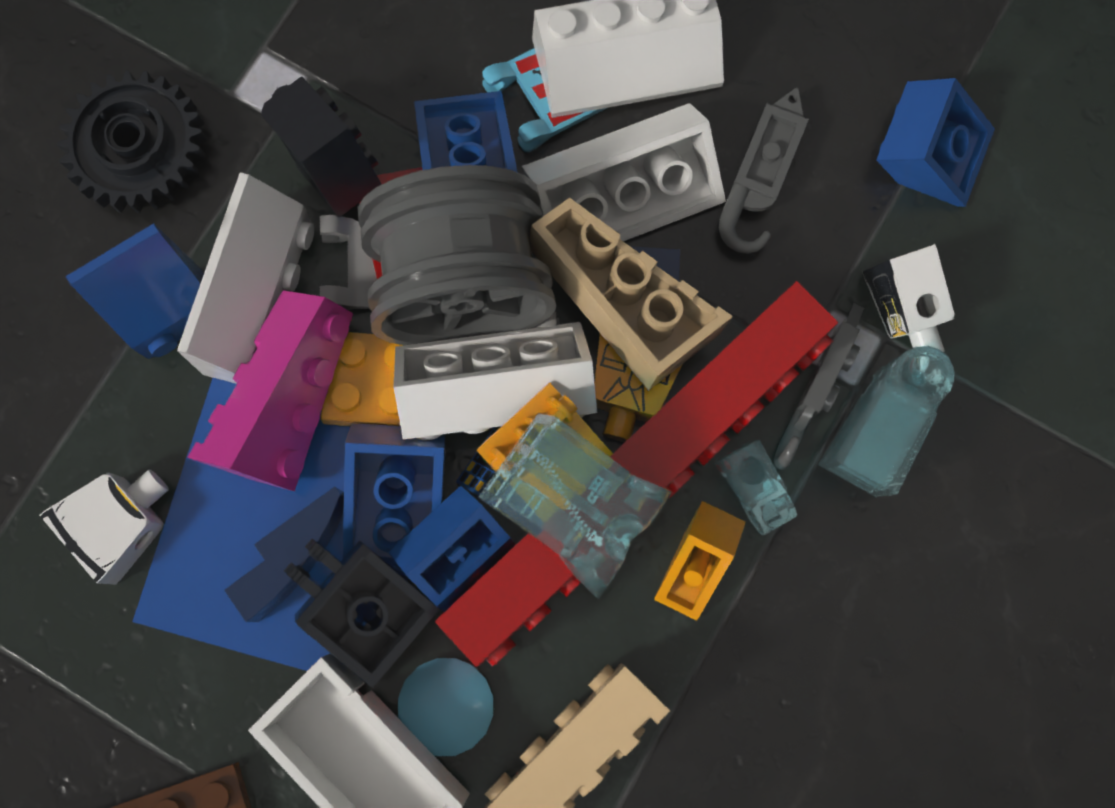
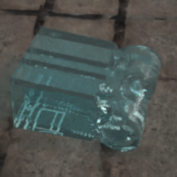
(891, 421)
(573, 499)

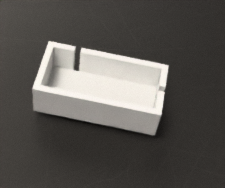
(352, 746)

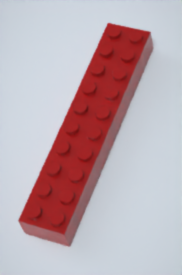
(660, 452)

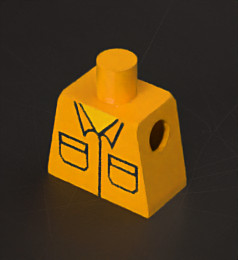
(624, 394)

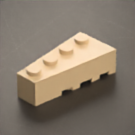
(623, 293)
(582, 746)

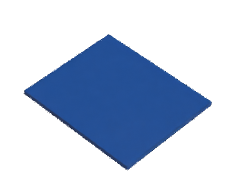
(212, 542)

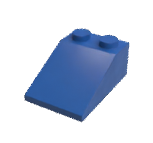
(464, 131)
(142, 290)
(388, 486)

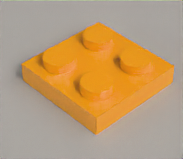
(362, 384)

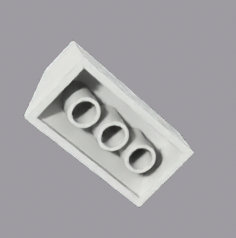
(626, 51)
(637, 173)
(245, 276)
(488, 378)

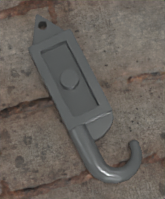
(763, 168)
(820, 390)

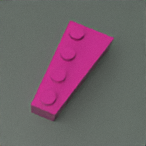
(278, 393)

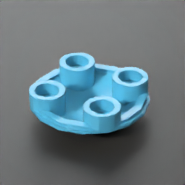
(446, 705)

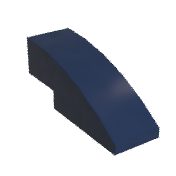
(267, 583)

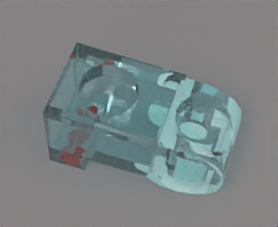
(757, 486)

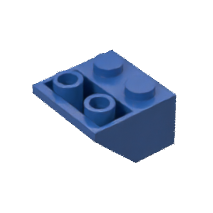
(452, 548)

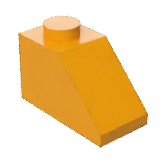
(700, 560)

